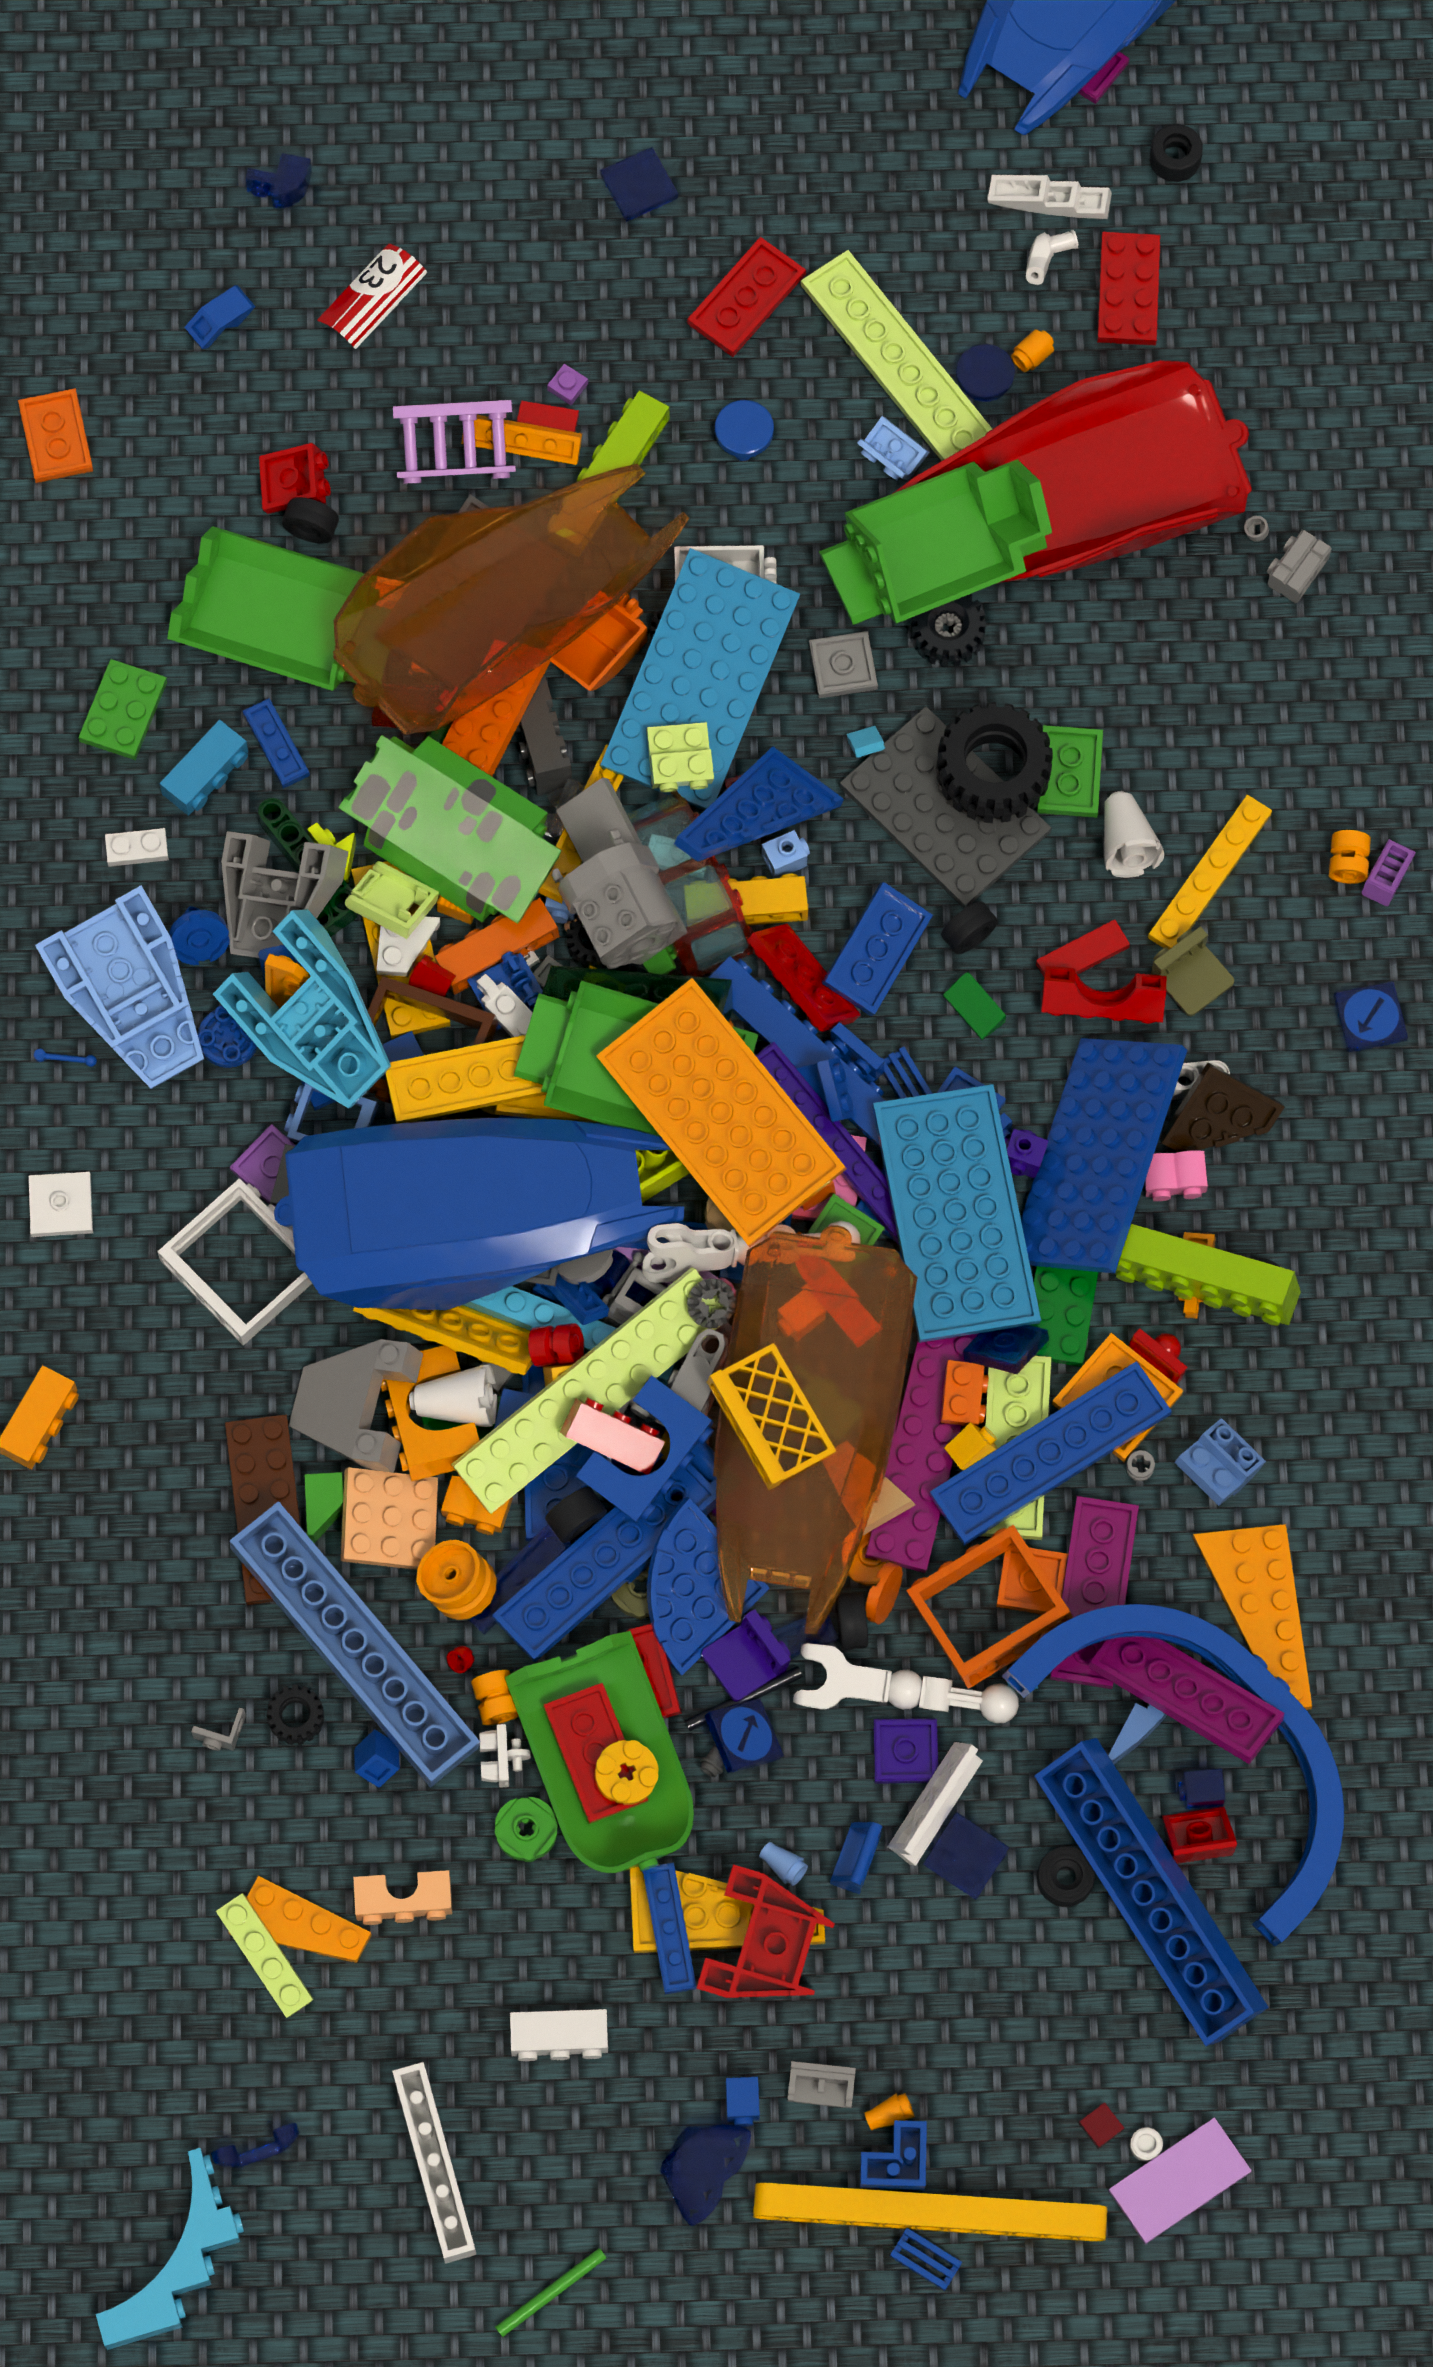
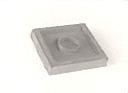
(843, 664)

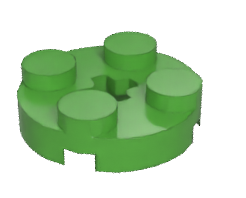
(526, 1847)

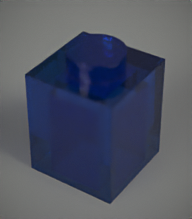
(1202, 1789)

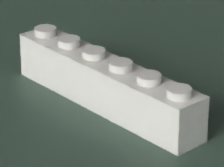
(434, 2162)

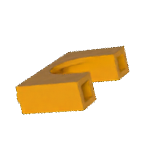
(427, 1451)

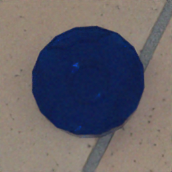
(985, 372)

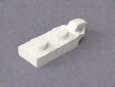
(506, 1005)

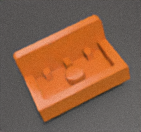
(963, 1393)

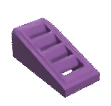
(1380, 889)

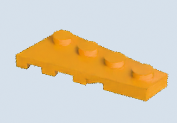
(305, 1925)

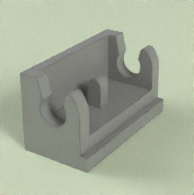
(821, 2084)

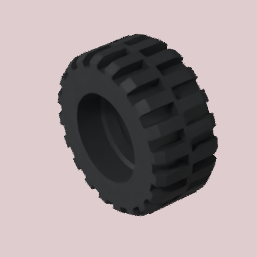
(1003, 727)

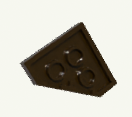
(1219, 1113)

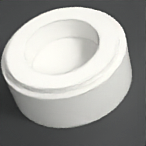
(1146, 2144)

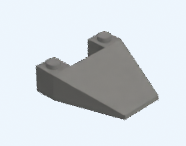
(263, 897)
(340, 1399)

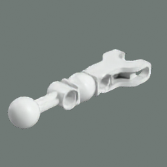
(701, 1249)
(902, 1689)

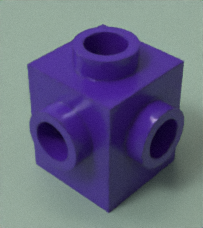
(1025, 1152)

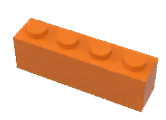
(485, 947)

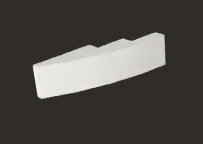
(1049, 197)

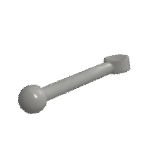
(638, 1258)

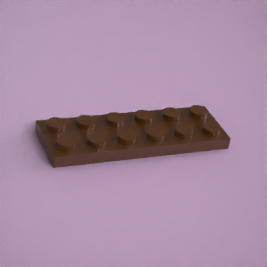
(260, 1478)

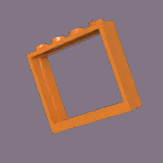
(1015, 1644)

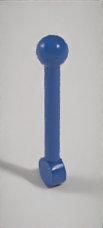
(40, 1056)

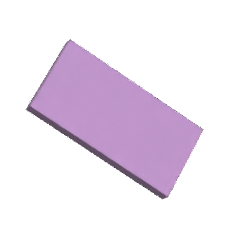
(1179, 2180)

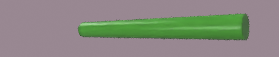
(550, 2292)

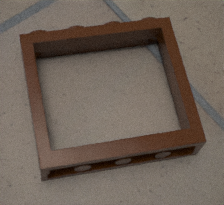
(434, 1004)

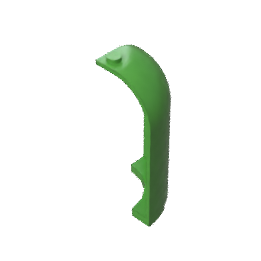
(636, 1834)

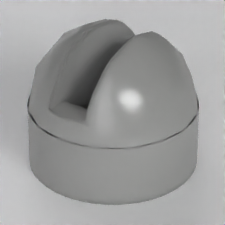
(1250, 530)

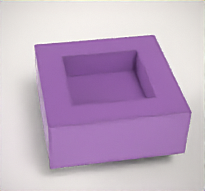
(567, 384)

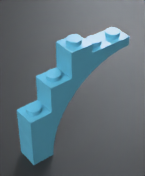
(155, 2307)

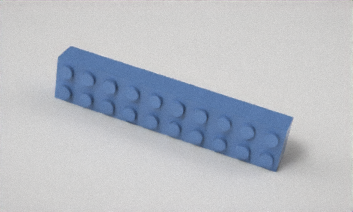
(354, 1644)

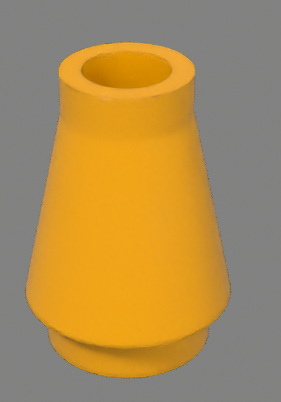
(894, 2108)

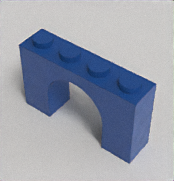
(637, 1493)

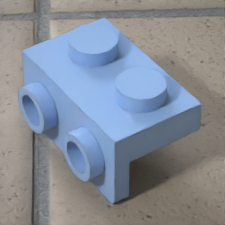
(893, 449)

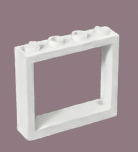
(199, 1225)

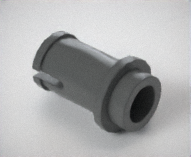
(712, 1763)

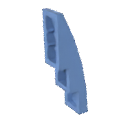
(1136, 1729)

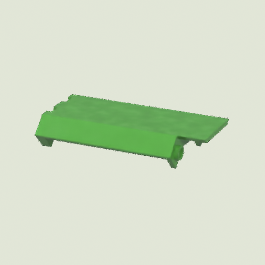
(264, 607)
(564, 1047)

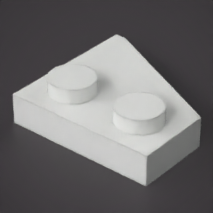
(399, 954)

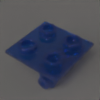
(966, 1855)

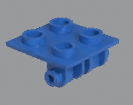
(516, 975)

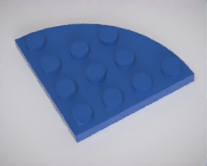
(687, 1589)

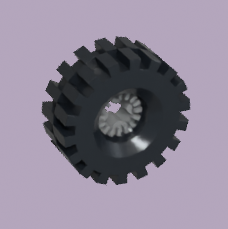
(946, 647)

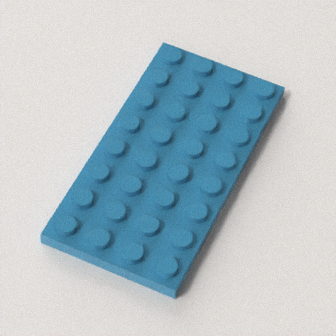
(703, 667)
(956, 1212)

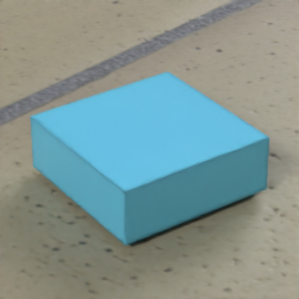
(865, 741)

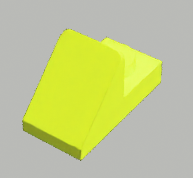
(325, 837)

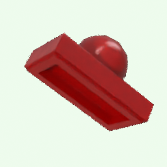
(1160, 1353)

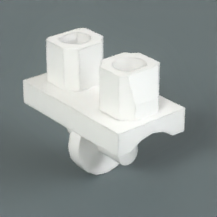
(497, 1741)

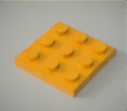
(1104, 1363)

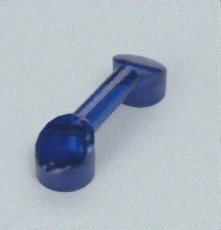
(229, 2157)

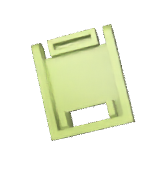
(386, 897)

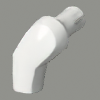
(1042, 252)

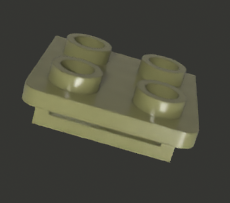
(1192, 972)

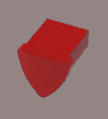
(431, 977)

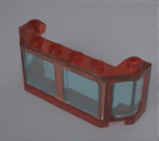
(696, 889)

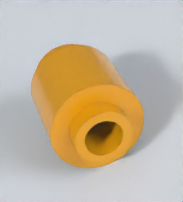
(1032, 350)

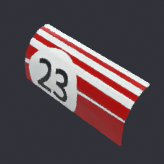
(373, 294)

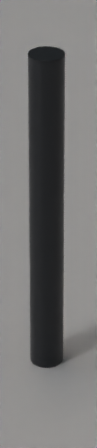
(774, 1684)

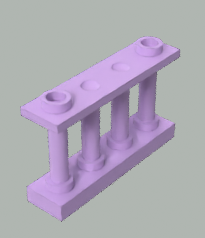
(467, 414)

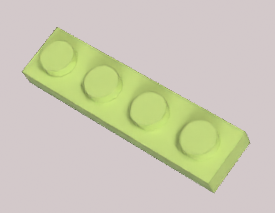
(265, 1955)

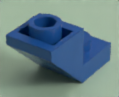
(222, 312)

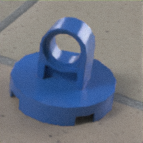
(199, 936)

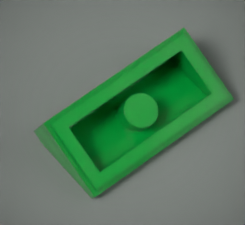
(975, 1006)

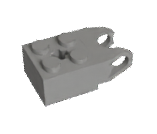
(696, 1369)

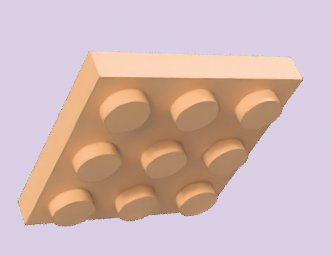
(387, 1518)

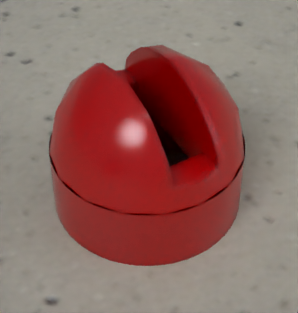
(462, 1663)

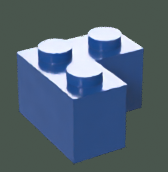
(902, 2169)

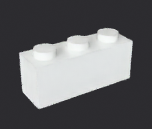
(559, 2034)

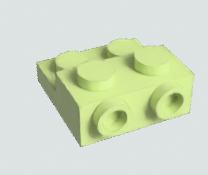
(680, 756)

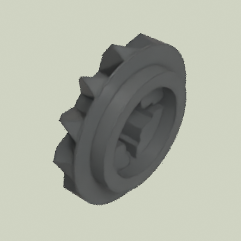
(699, 1310)

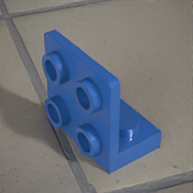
(856, 1051)

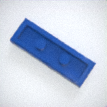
(276, 743)

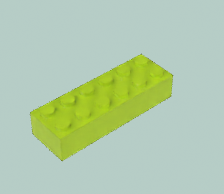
(1209, 1275)

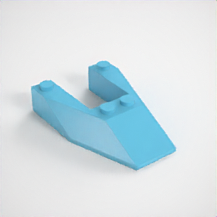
(323, 1027)

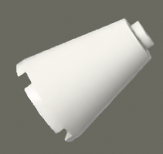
(1128, 837)
(458, 1397)

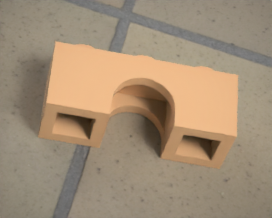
(376, 1903)

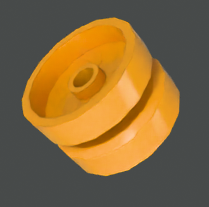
(456, 1579)

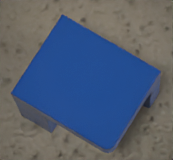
(376, 1758)

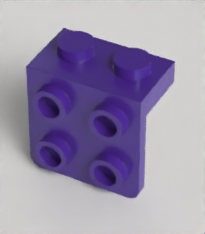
(747, 1656)

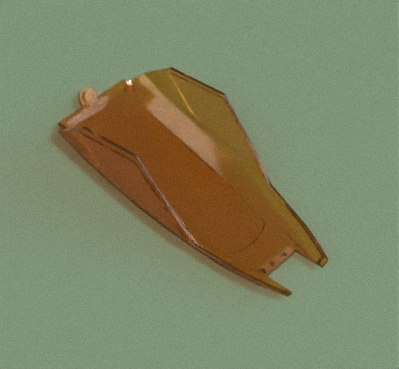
(490, 598)
(846, 1337)

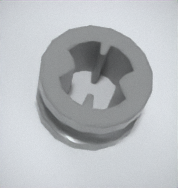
(1147, 1460)

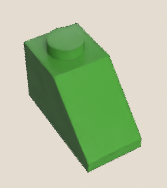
(323, 1502)

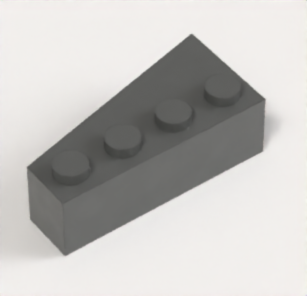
(543, 744)

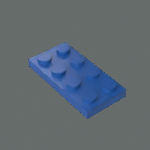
(877, 949)

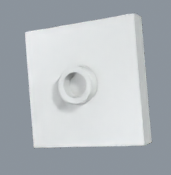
(60, 1204)

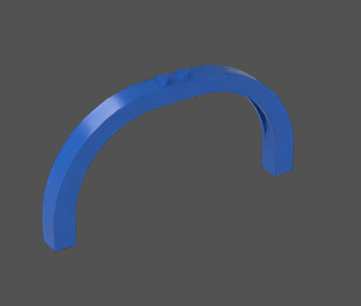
(1251, 1674)

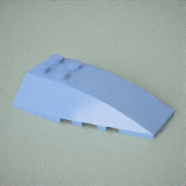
(128, 986)

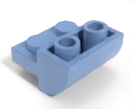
(1220, 1462)

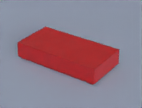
(548, 416)

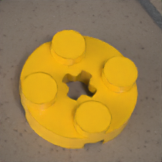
(620, 1789)

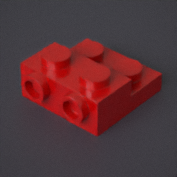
(292, 475)

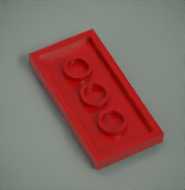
(1128, 288)
(746, 296)
(802, 977)
(583, 1729)

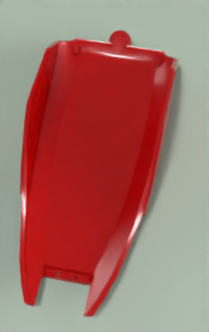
(1120, 462)

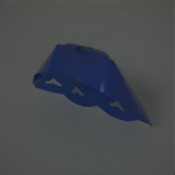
(699, 2165)

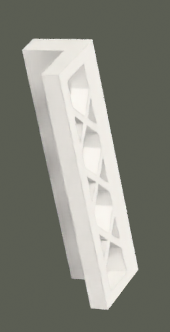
(935, 1802)

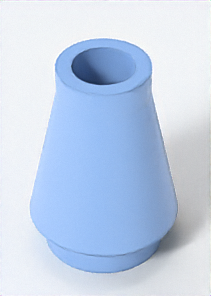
(785, 1864)

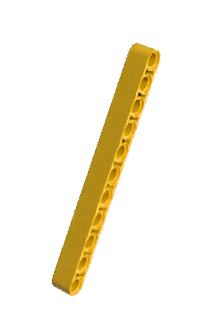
(930, 2212)

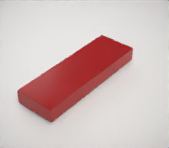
(1087, 949)

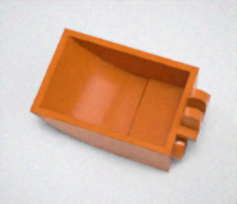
(605, 646)

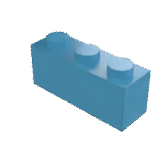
(204, 768)

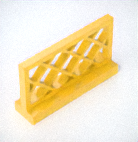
(748, 1431)

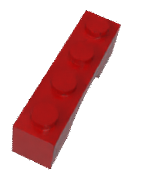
(1139, 1000)

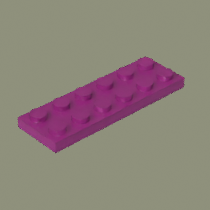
(1096, 1574)
(1189, 1693)

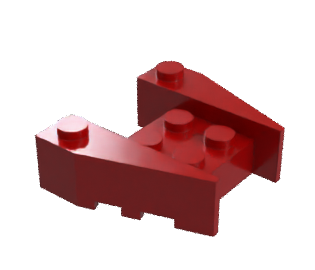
(773, 1943)

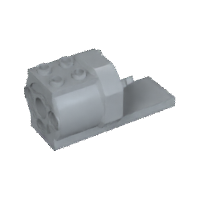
(617, 884)

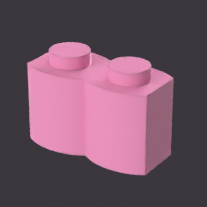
(1176, 1175)

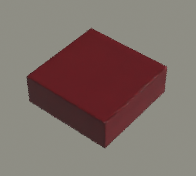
(1101, 2125)

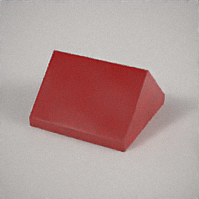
(1199, 1835)

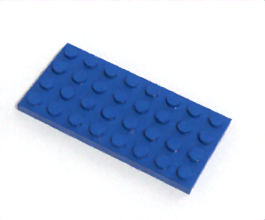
(1099, 1153)

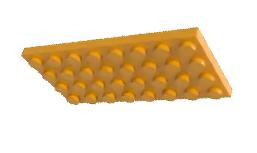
(721, 1112)

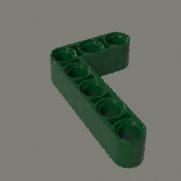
(293, 851)

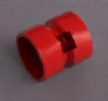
(557, 1344)

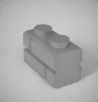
(1298, 566)

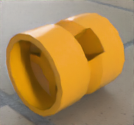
(1349, 858)
(495, 1696)

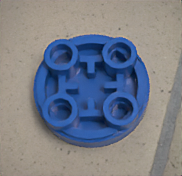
(744, 429)
(224, 1040)

